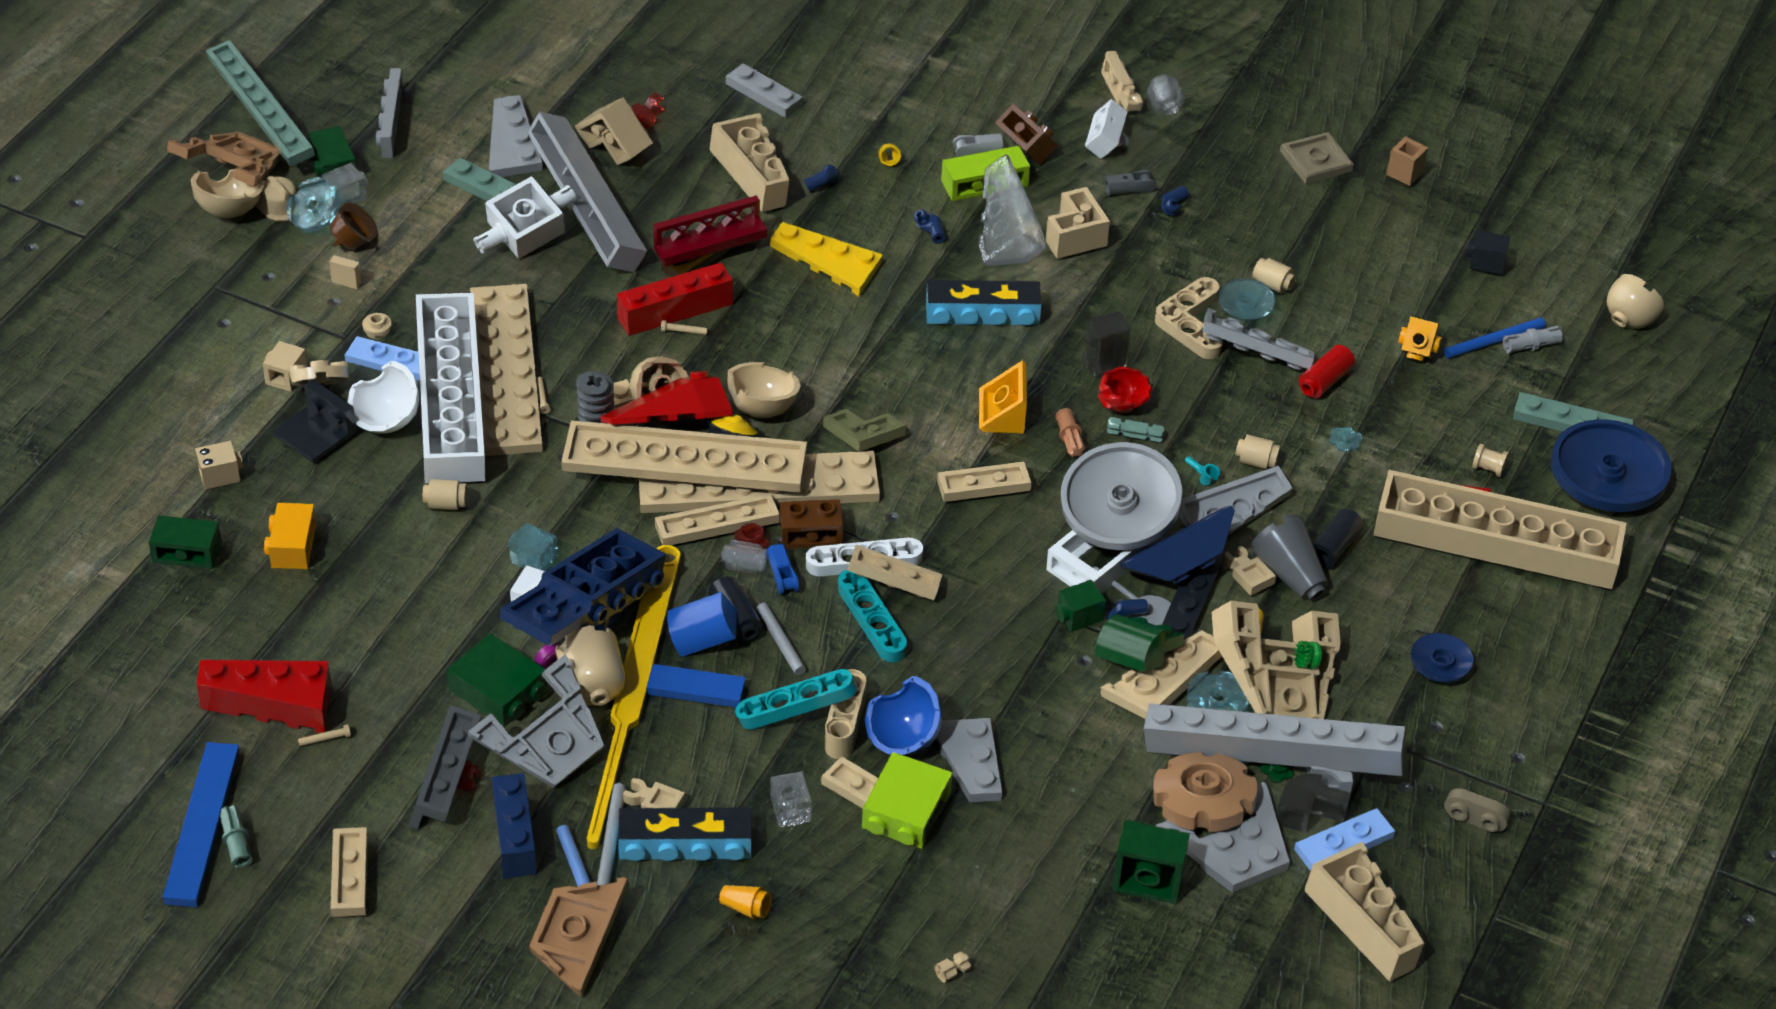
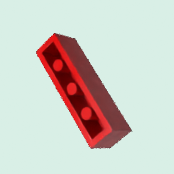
(675, 298)

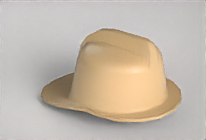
(275, 197)

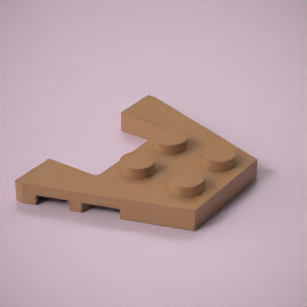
(250, 154)

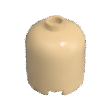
(595, 663)

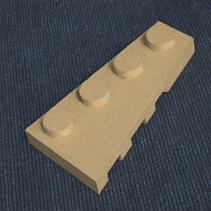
(1167, 681)

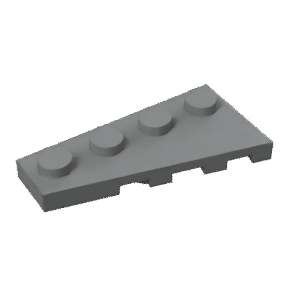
(511, 146)
(1247, 496)

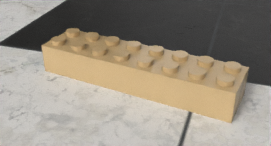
(1500, 529)

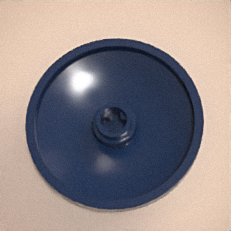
(1611, 465)

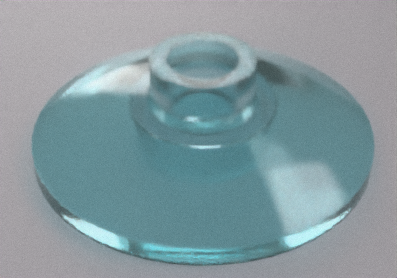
(1246, 299)

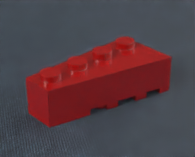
(268, 690)

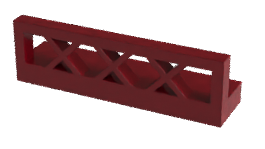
(709, 236)

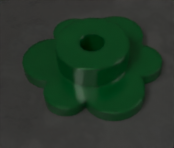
(1276, 772)

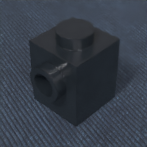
(1488, 252)

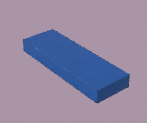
(695, 685)

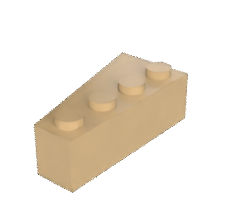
(751, 159)
(1365, 910)

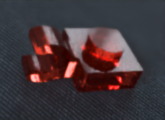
(647, 113)

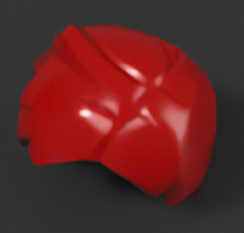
(1124, 390)

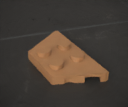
(576, 929)

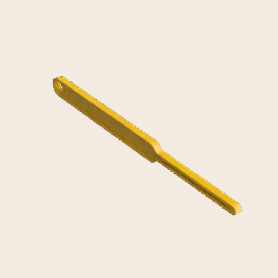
(637, 668)

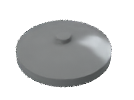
(1121, 496)

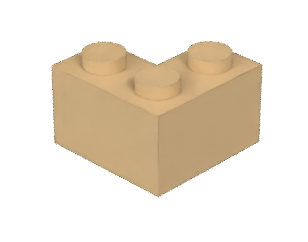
(617, 129)
(1078, 226)

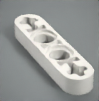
(828, 552)

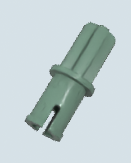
(235, 837)

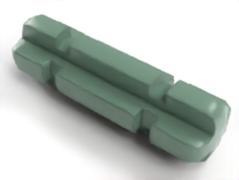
(1135, 429)

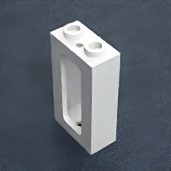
(1066, 563)

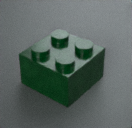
(1150, 861)

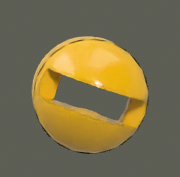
(896, 155)

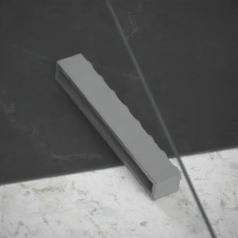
(594, 201)
(1276, 739)

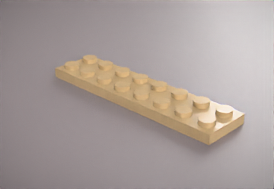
(506, 370)
(684, 456)
(825, 477)

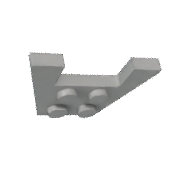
(554, 742)
(1243, 852)

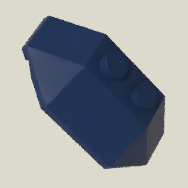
(1185, 549)

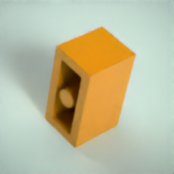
(291, 536)

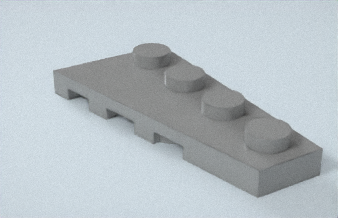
(1256, 339)

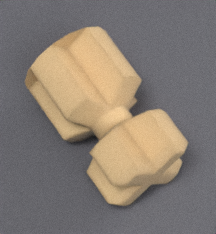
(947, 969)

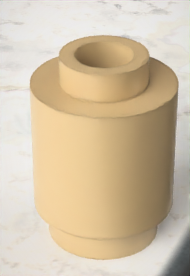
(1274, 275)
(1257, 452)
(445, 494)

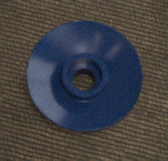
(1441, 657)

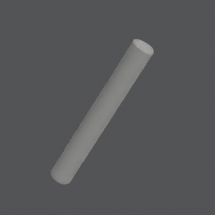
(781, 639)

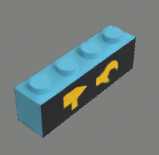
(983, 302)
(684, 833)

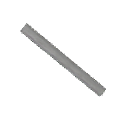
(611, 835)

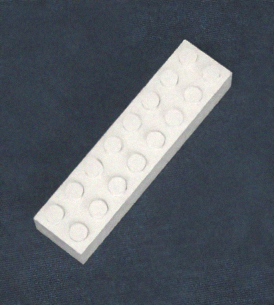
(450, 387)

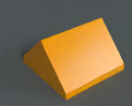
(1004, 402)

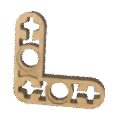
(1183, 317)

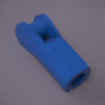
(782, 568)

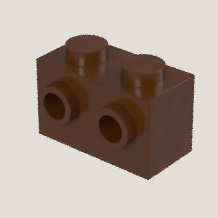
(1027, 134)
(811, 523)

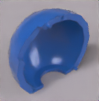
(905, 720)

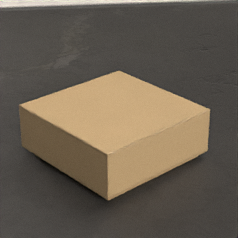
(345, 272)

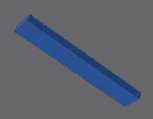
(201, 825)

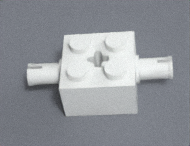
(524, 217)

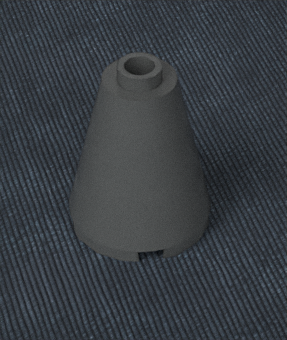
(1292, 557)

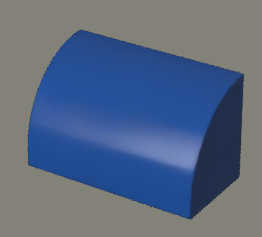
(702, 624)

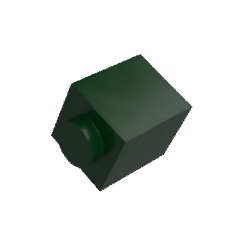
(1080, 605)

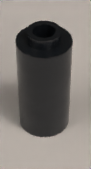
(1337, 536)
(748, 622)

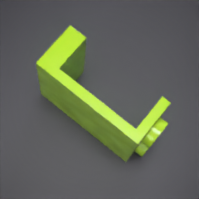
(905, 799)

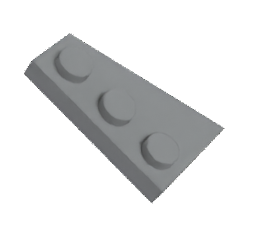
(972, 755)

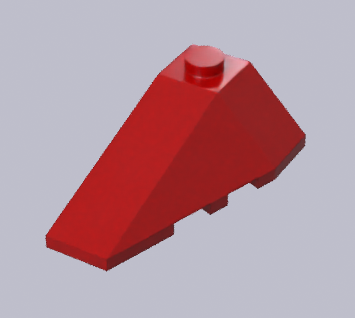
(691, 396)

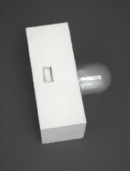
(1107, 130)

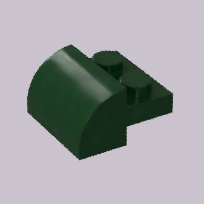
(1136, 642)

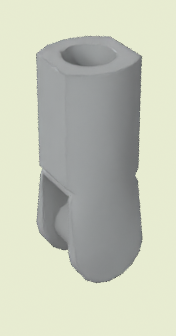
(970, 145)

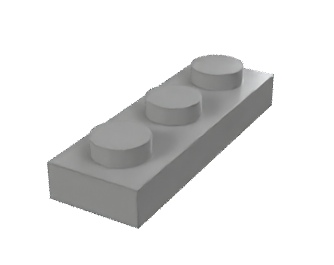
(764, 90)

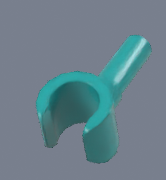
(1207, 472)

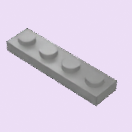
(391, 107)

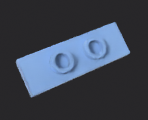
(377, 354)
(1368, 827)

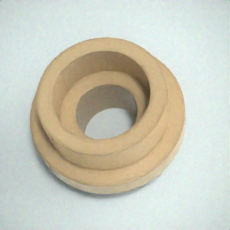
(377, 325)

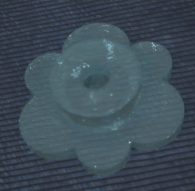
(1345, 439)

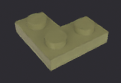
(861, 433)

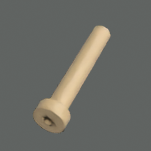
(682, 328)
(544, 407)
(325, 736)

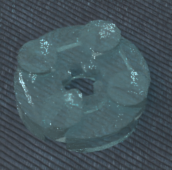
(322, 213)
(1223, 684)

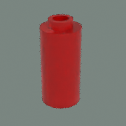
(1326, 371)

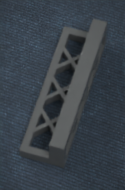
(445, 766)

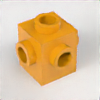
(1416, 328)

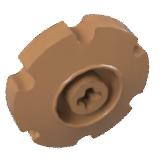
(1205, 791)

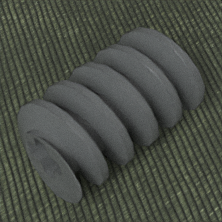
(594, 395)

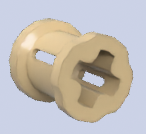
(1490, 460)

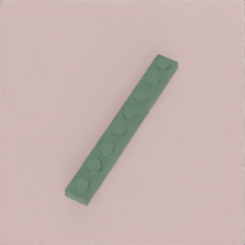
(260, 103)

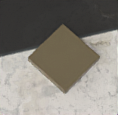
(1316, 158)

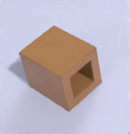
(1407, 161)

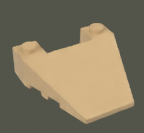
(1268, 667)

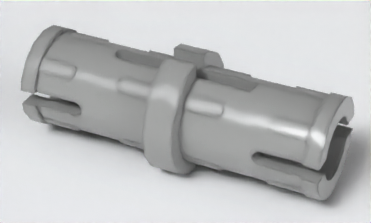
(1532, 339)

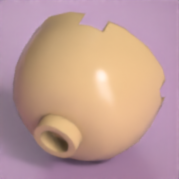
(1632, 303)
(653, 374)

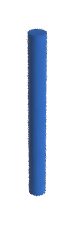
(1492, 338)

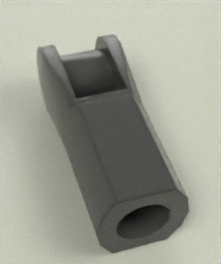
(1129, 183)

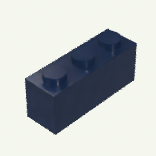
(514, 825)

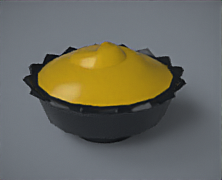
(732, 426)

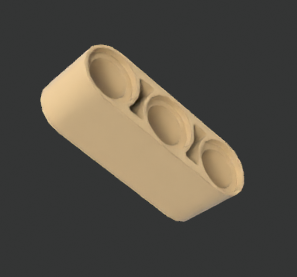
(844, 720)

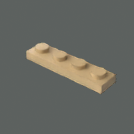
(716, 519)

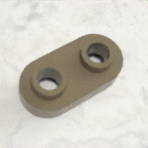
(1477, 810)

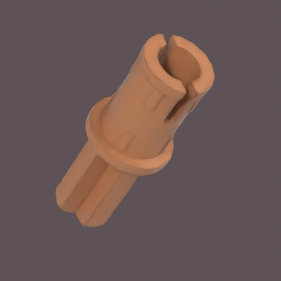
(1070, 432)

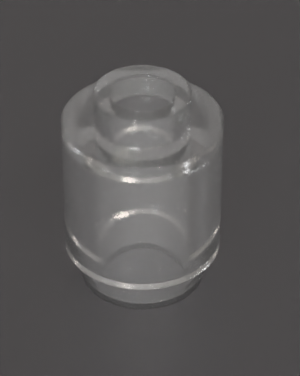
(744, 557)

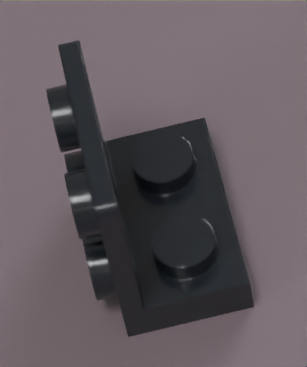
(320, 425)

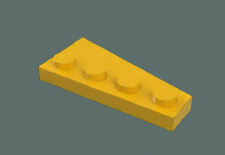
(838, 259)

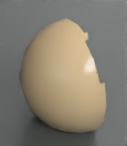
(225, 197)
(762, 389)

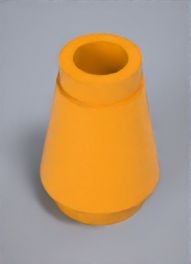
(747, 900)

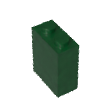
(497, 679)

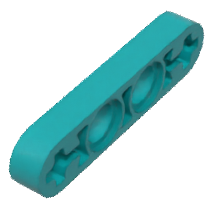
(868, 616)
(796, 702)

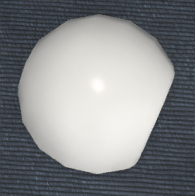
(387, 401)

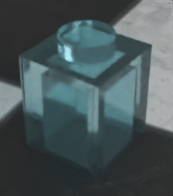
(533, 547)

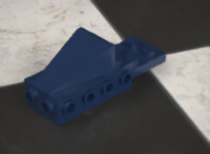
(588, 588)

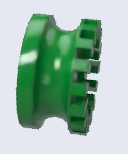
(1308, 654)

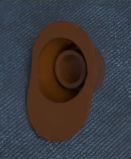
(353, 226)

